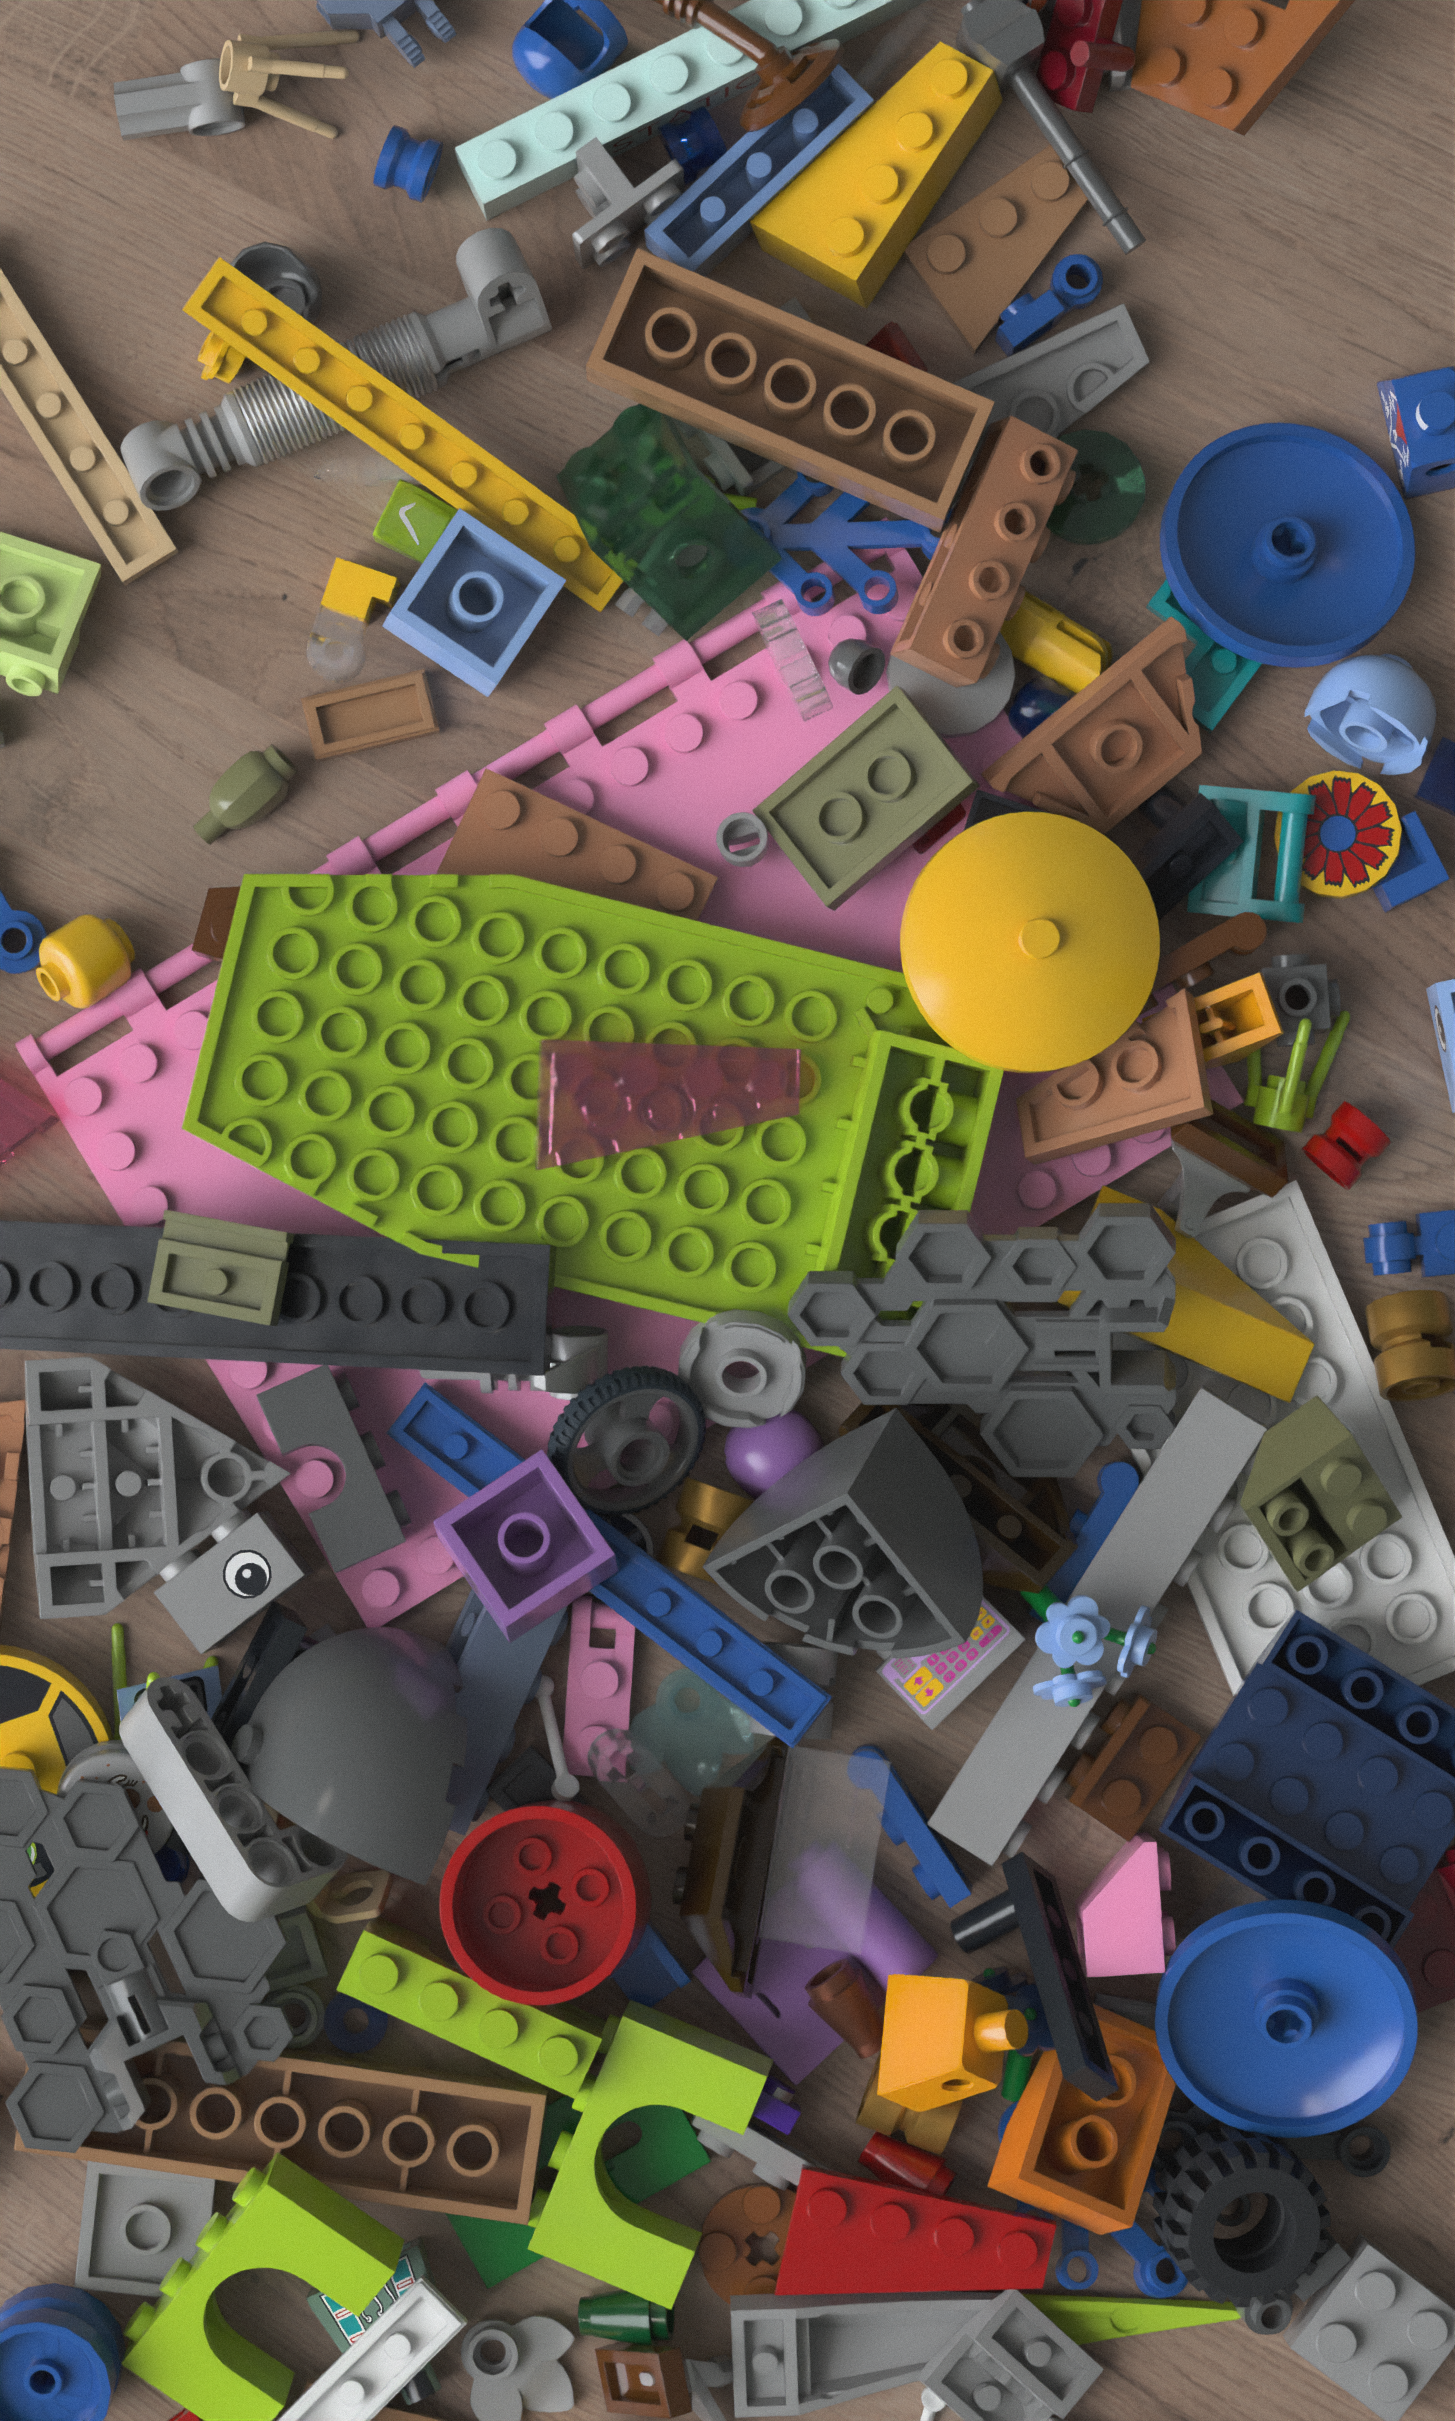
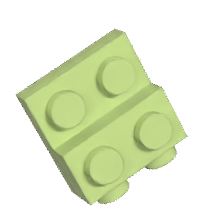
(41, 612)

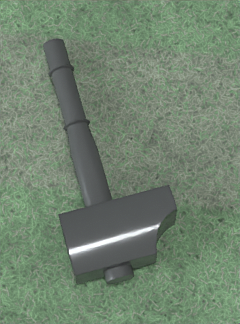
(1009, 41)

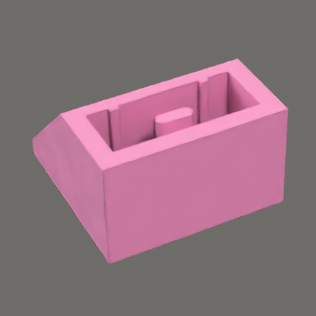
(1122, 1915)

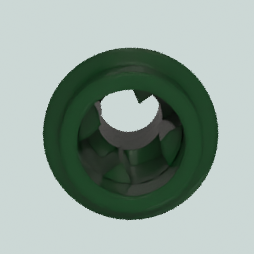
(625, 2318)

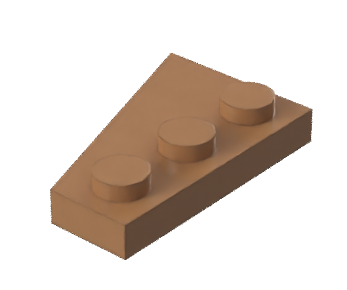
(995, 243)

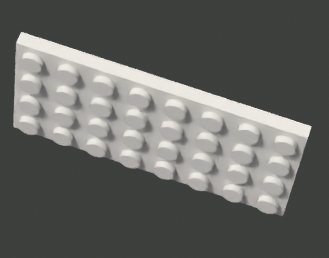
(1398, 1587)

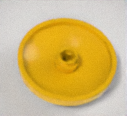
(1030, 942)

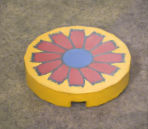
(1349, 837)

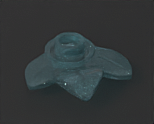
(694, 1739)

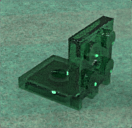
(647, 503)

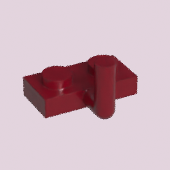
(1080, 50)

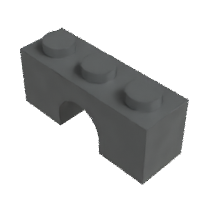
(316, 1413)

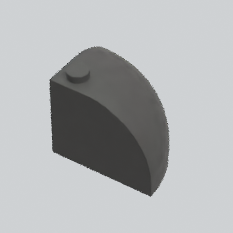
(859, 1548)
(362, 1746)

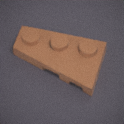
(1129, 1089)

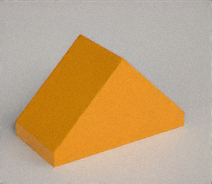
(1236, 1020)

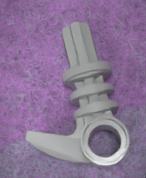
(576, 1360)

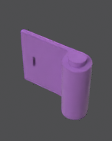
(798, 2036)

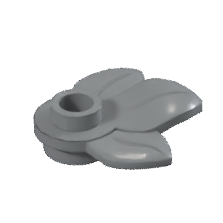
(526, 2375)

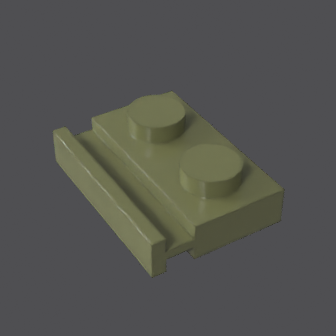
(220, 1268)

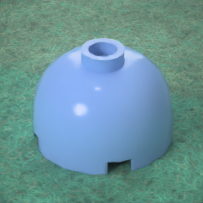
(1373, 711)

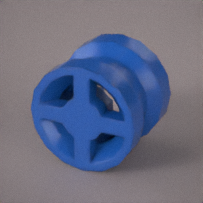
(408, 163)

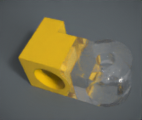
(343, 618)

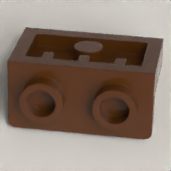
(1131, 1765)

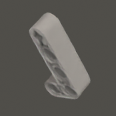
(215, 1812)

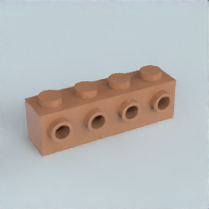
(985, 553)

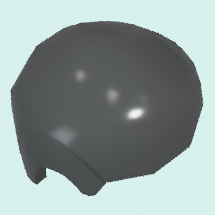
(284, 276)

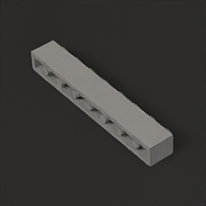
(1131, 1569)

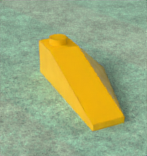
(1221, 1319)

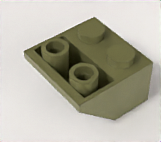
(1314, 1494)

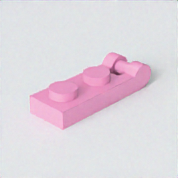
(596, 1683)

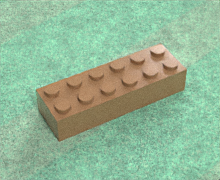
(788, 390)

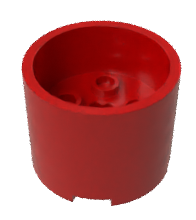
(497, 1918)

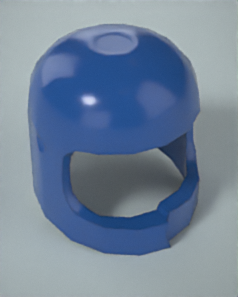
(562, 50)

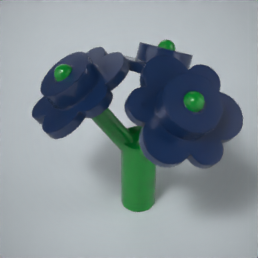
(1029, 2004)

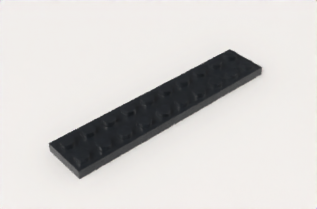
(340, 1305)

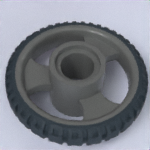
(626, 1441)

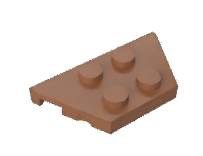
(1111, 739)

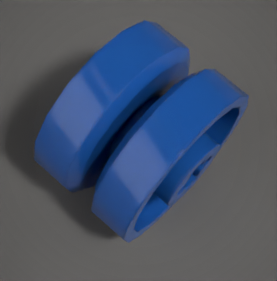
(58, 2355)

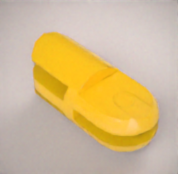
(1056, 644)

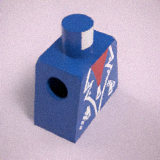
(1421, 429)

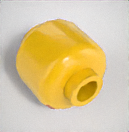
(85, 961)

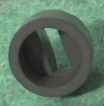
(856, 665)

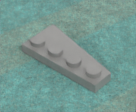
(1061, 375)

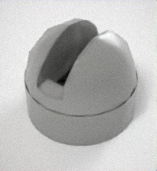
(738, 830)

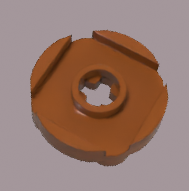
(724, 2236)

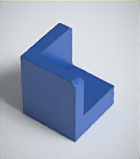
(1416, 868)
(651, 1970)

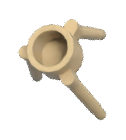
(251, 69)

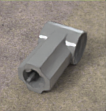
(177, 104)

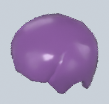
(769, 1451)

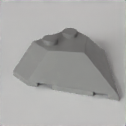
(121, 1484)

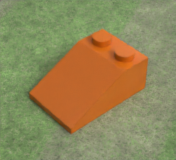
(1082, 2154)

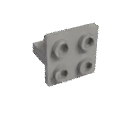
(616, 205)

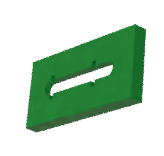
(656, 2161)

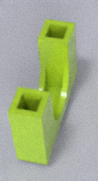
(405, 1979)
(585, 2215)
(279, 2223)

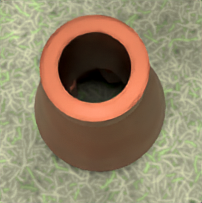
(847, 2006)

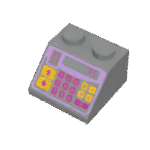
(942, 1680)

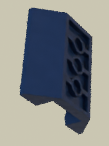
(1324, 1781)

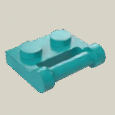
(1234, 882)

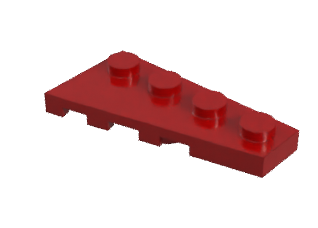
(893, 2238)

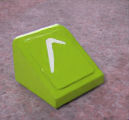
(412, 521)

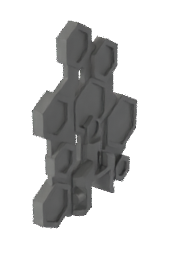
(973, 1341)
(99, 1919)

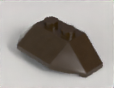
(1015, 1519)
(730, 1863)

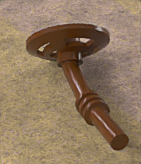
(782, 73)

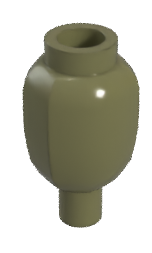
(246, 792)

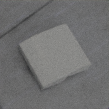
(1009, 2365)

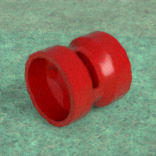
(1356, 1135)

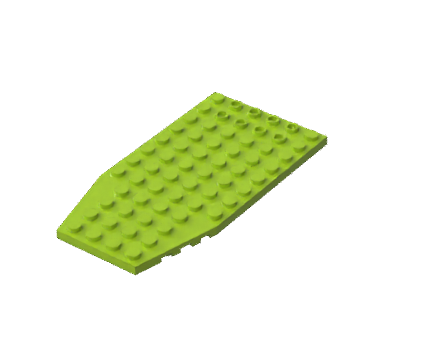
(389, 1064)

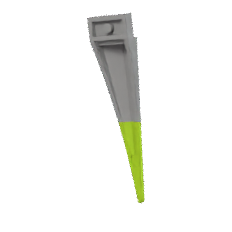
(837, 2347)

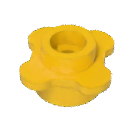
(219, 359)

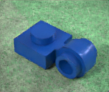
(1031, 318)
(1392, 1246)

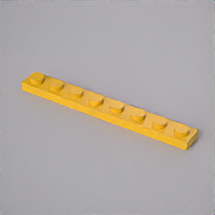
(398, 427)

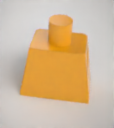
(944, 2040)

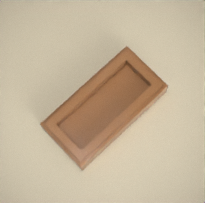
(370, 715)

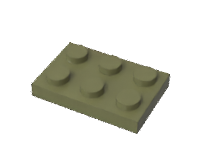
(866, 798)

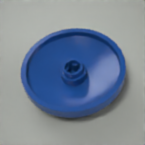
(1287, 545)
(1286, 2018)

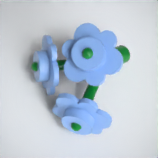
(1075, 1635)

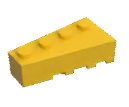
(880, 179)

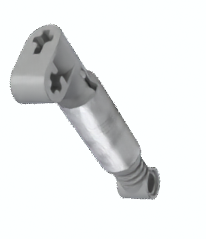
(412, 353)

